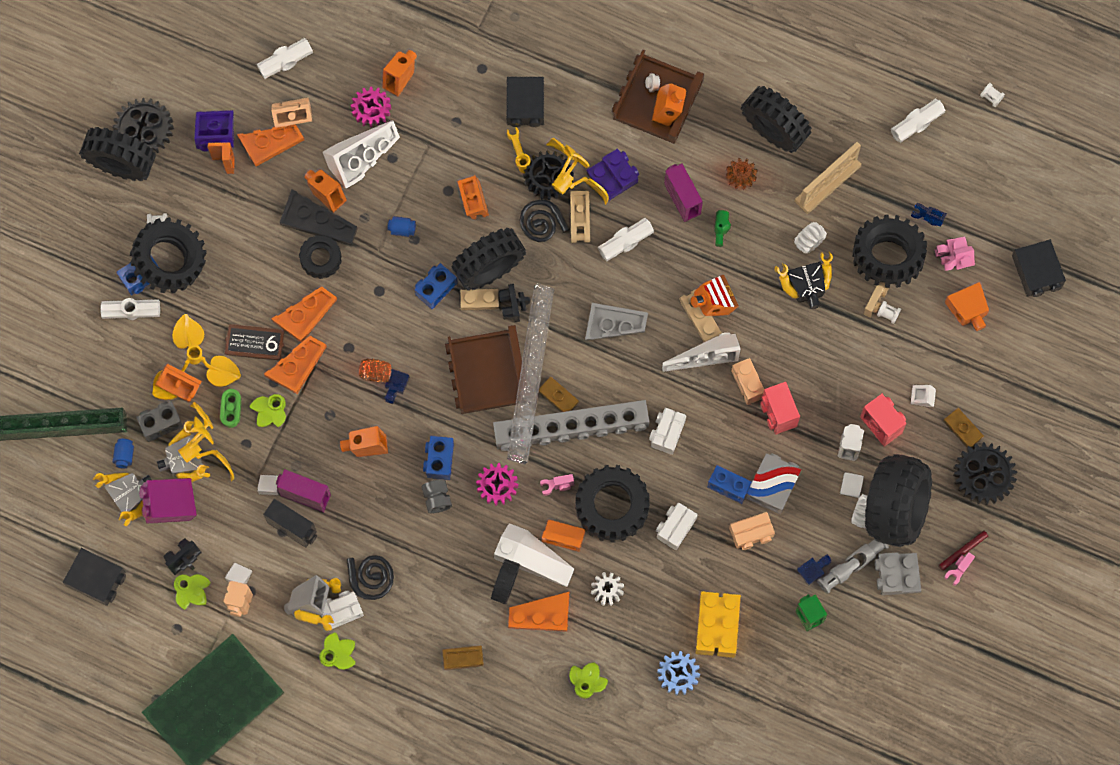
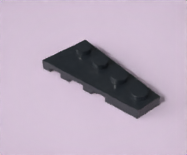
(311, 218)

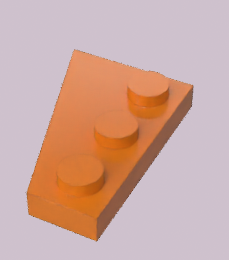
(269, 143)
(305, 315)
(297, 366)
(542, 614)

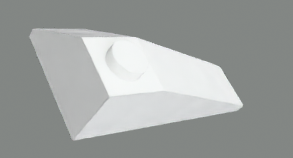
(355, 155)
(717, 350)
(532, 555)

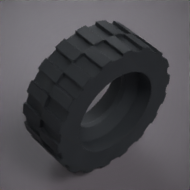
(314, 243)
(505, 581)

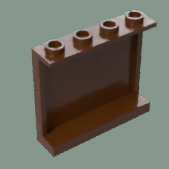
(638, 104)
(485, 370)

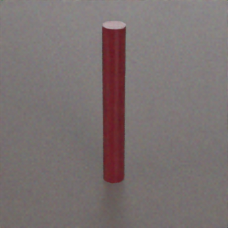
(963, 550)

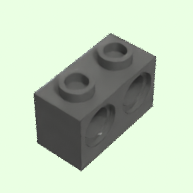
(161, 425)

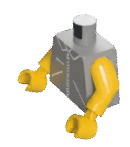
(179, 467)
(125, 492)
(309, 601)

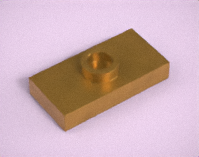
(558, 395)
(963, 428)
(463, 657)

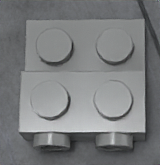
(898, 573)

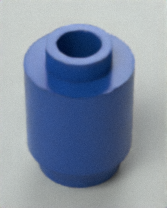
(402, 226)
(123, 453)

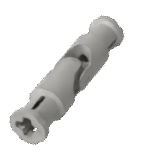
(842, 571)

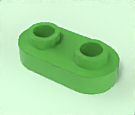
(230, 409)

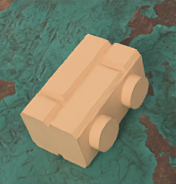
(291, 112)
(748, 381)
(751, 531)
(238, 598)

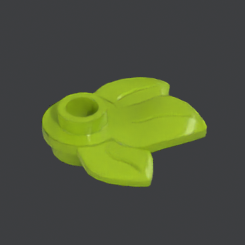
(267, 412)
(193, 592)
(340, 650)
(587, 677)

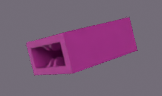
(683, 192)
(303, 490)
(168, 500)

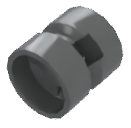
(436, 496)

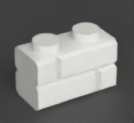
(668, 430)
(851, 442)
(676, 526)
(343, 609)

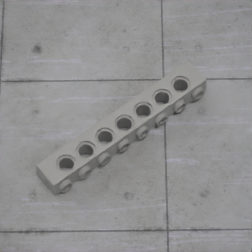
(579, 417)

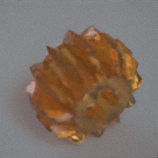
(735, 177)
(375, 370)

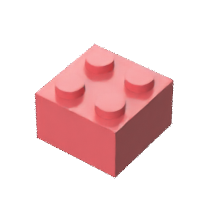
(780, 408)
(883, 419)

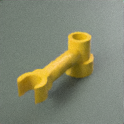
(521, 159)

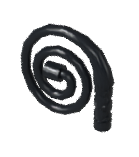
(538, 222)
(375, 576)

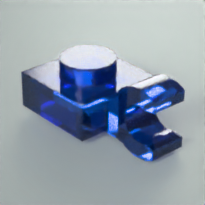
(931, 215)
(396, 384)
(813, 570)

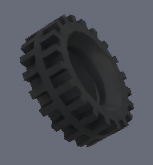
(776, 119)
(117, 154)
(895, 232)
(178, 236)
(488, 259)
(616, 528)

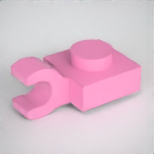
(951, 244)
(961, 259)
(562, 482)
(962, 564)

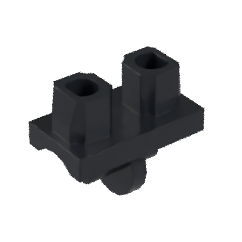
(512, 311)
(183, 558)

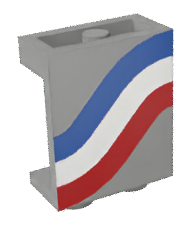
(773, 483)

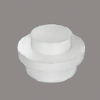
(652, 82)

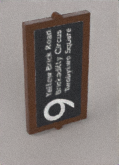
(254, 342)

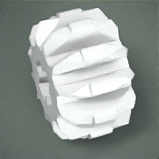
(810, 237)
(859, 513)
(600, 585)

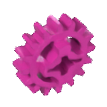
(376, 111)
(489, 483)

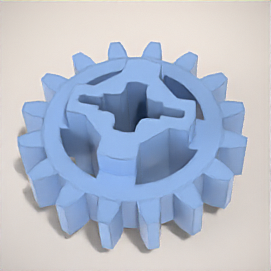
(670, 669)

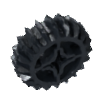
(541, 178)

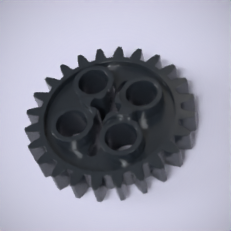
(159, 130)
(991, 489)

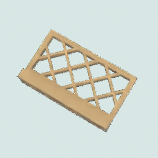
(829, 179)

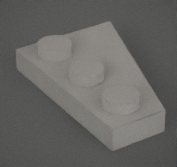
(614, 321)

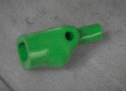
(721, 226)

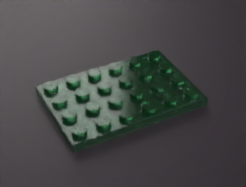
(213, 702)

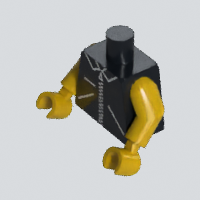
(807, 281)

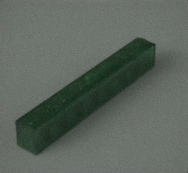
(63, 424)

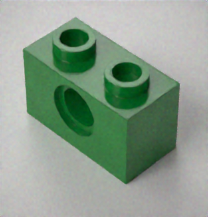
(810, 612)

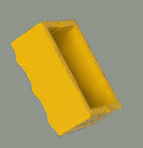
(718, 624)

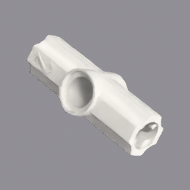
(284, 58)
(918, 120)
(626, 239)
(118, 309)

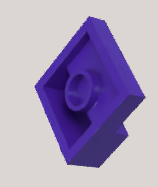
(214, 128)
(614, 173)

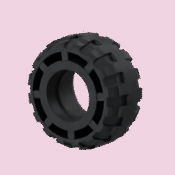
(898, 500)

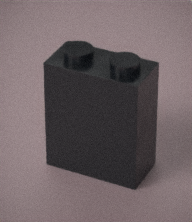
(525, 101)
(1039, 268)
(290, 523)
(94, 577)

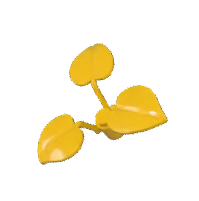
(564, 180)
(190, 334)
(192, 448)

